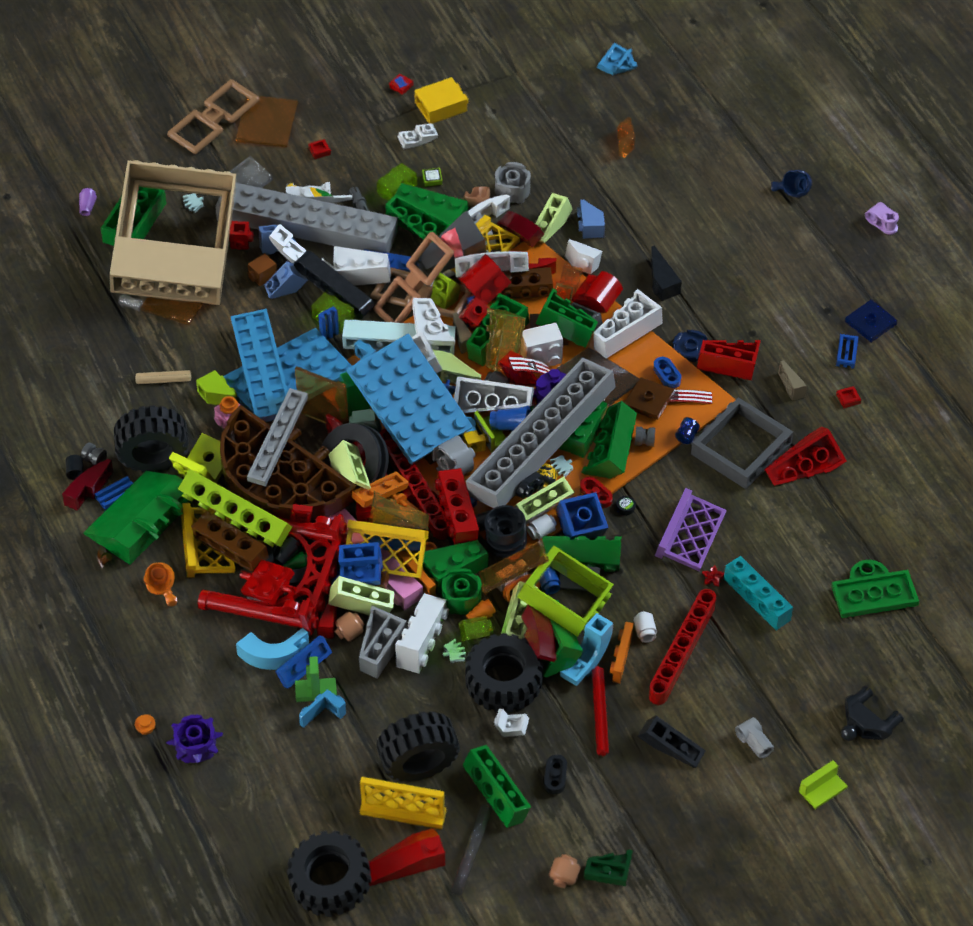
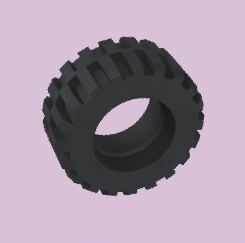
(149, 437)
(503, 694)
(418, 746)
(334, 897)

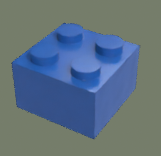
(582, 516)

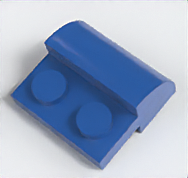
(361, 562)

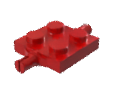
(268, 582)

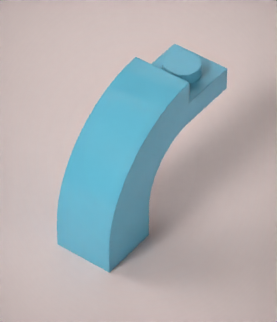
(594, 644)
(268, 655)

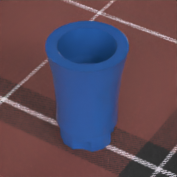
(508, 418)

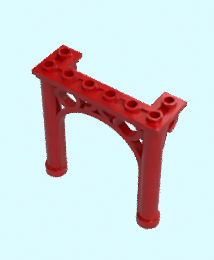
(286, 609)

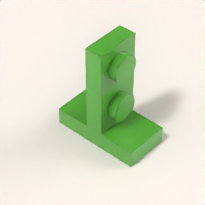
(309, 689)

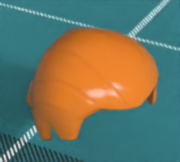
(159, 581)

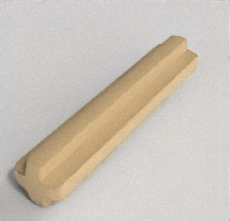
(163, 377)

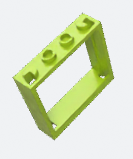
(579, 574)

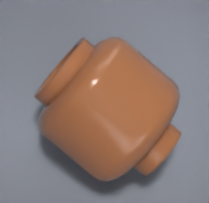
(349, 626)
(564, 871)

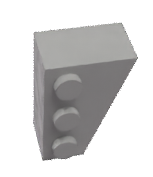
(379, 641)

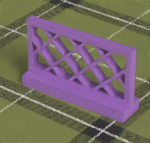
(677, 520)

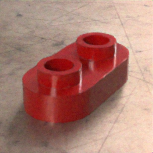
(602, 492)

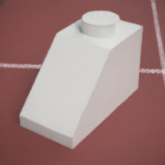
(583, 256)

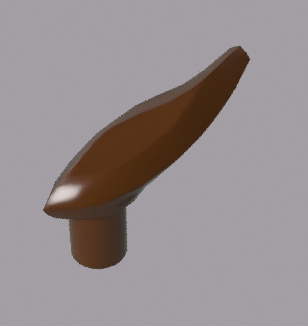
(103, 557)

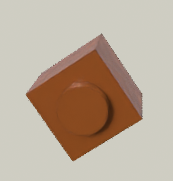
(261, 269)

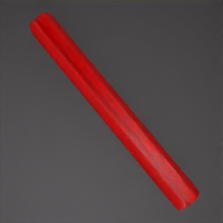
(600, 711)

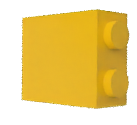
(441, 100)

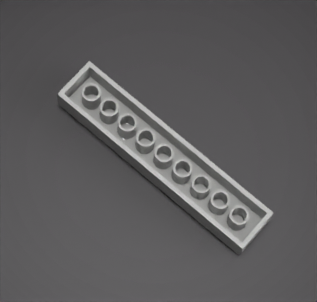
(314, 219)
(541, 433)

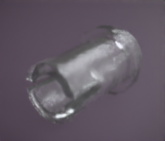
(128, 301)

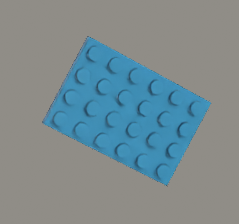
(309, 352)
(409, 398)

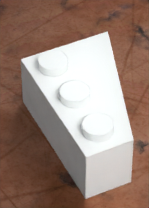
(362, 266)

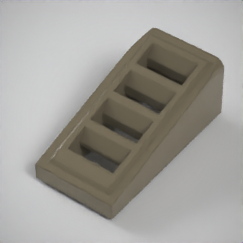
(462, 332)
(793, 383)

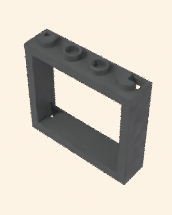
(727, 468)

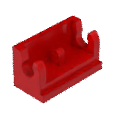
(520, 378)

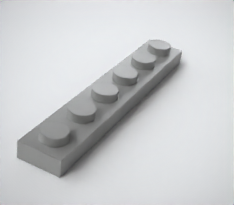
(277, 437)

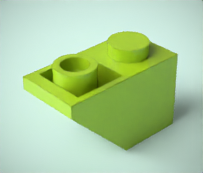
(445, 291)
(214, 388)

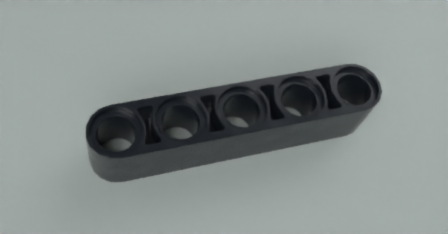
(333, 283)

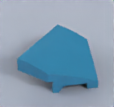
(617, 60)

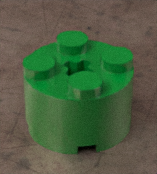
(461, 590)

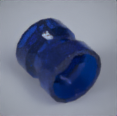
(686, 431)

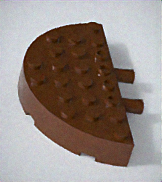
(295, 479)

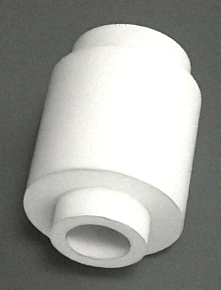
(541, 526)
(645, 626)

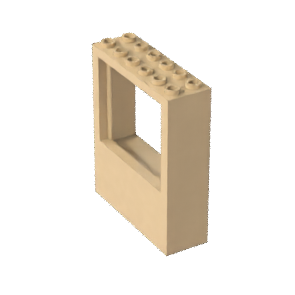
(165, 267)

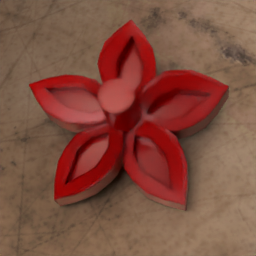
(713, 576)

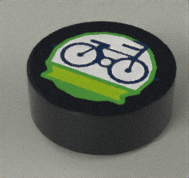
(625, 505)

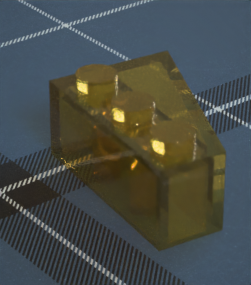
(505, 336)
(393, 514)

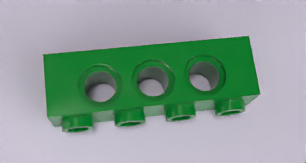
(496, 786)

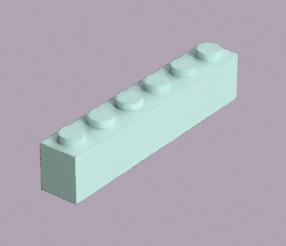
(383, 333)

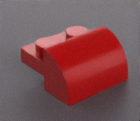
(485, 279)
(598, 292)

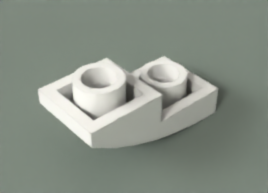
(421, 135)

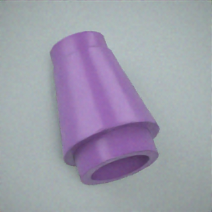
(87, 199)

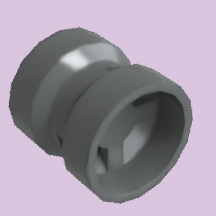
(645, 436)
(93, 454)

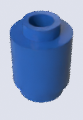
(550, 582)

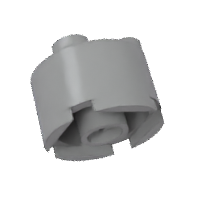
(513, 181)
(454, 455)

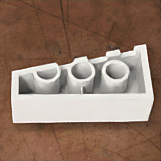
(628, 324)
(485, 395)
(421, 632)

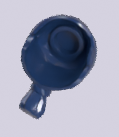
(794, 183)

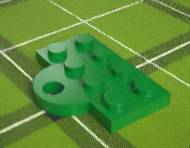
(874, 590)

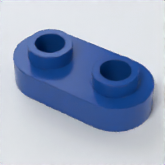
(669, 375)

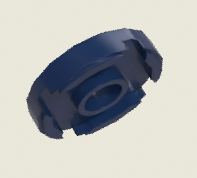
(689, 344)

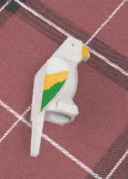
(320, 193)

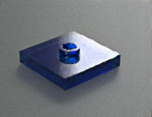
(871, 320)

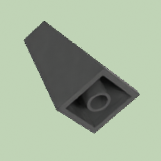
(470, 239)

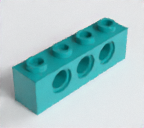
(758, 593)

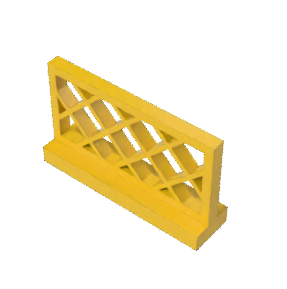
(485, 226)
(393, 533)
(190, 546)
(396, 809)

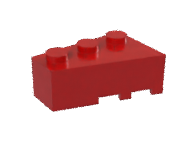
(729, 358)

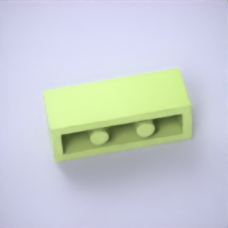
(545, 498)
(359, 596)
(513, 622)

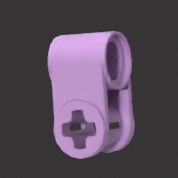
(883, 218)

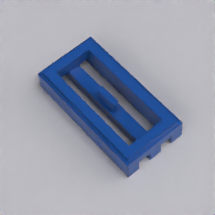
(331, 322)
(845, 361)
(112, 491)

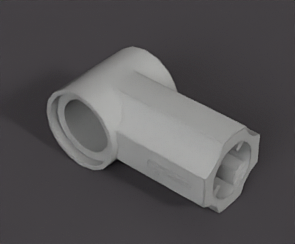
(751, 733)

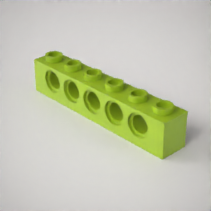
(194, 482)

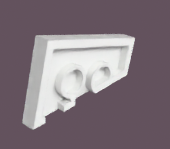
(428, 321)

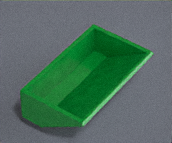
(139, 515)

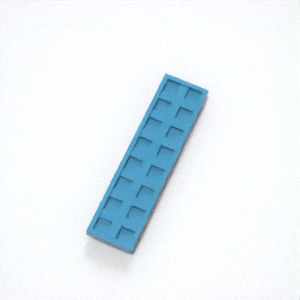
(260, 363)

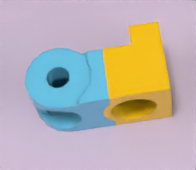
(472, 439)

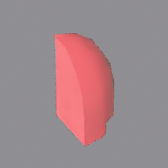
(452, 240)

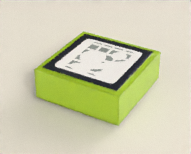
(432, 177)

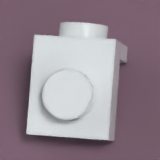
(511, 724)

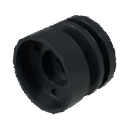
(505, 531)

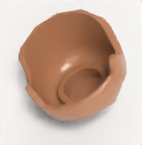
(477, 196)

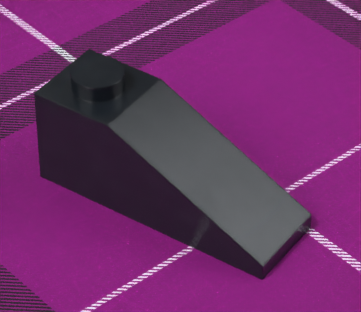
(664, 279)
(671, 742)

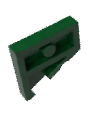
(609, 868)

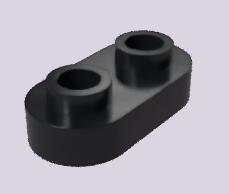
(530, 485)
(555, 776)

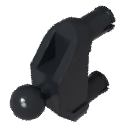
(865, 722)

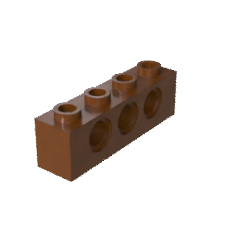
(528, 284)
(230, 541)

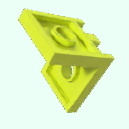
(196, 459)

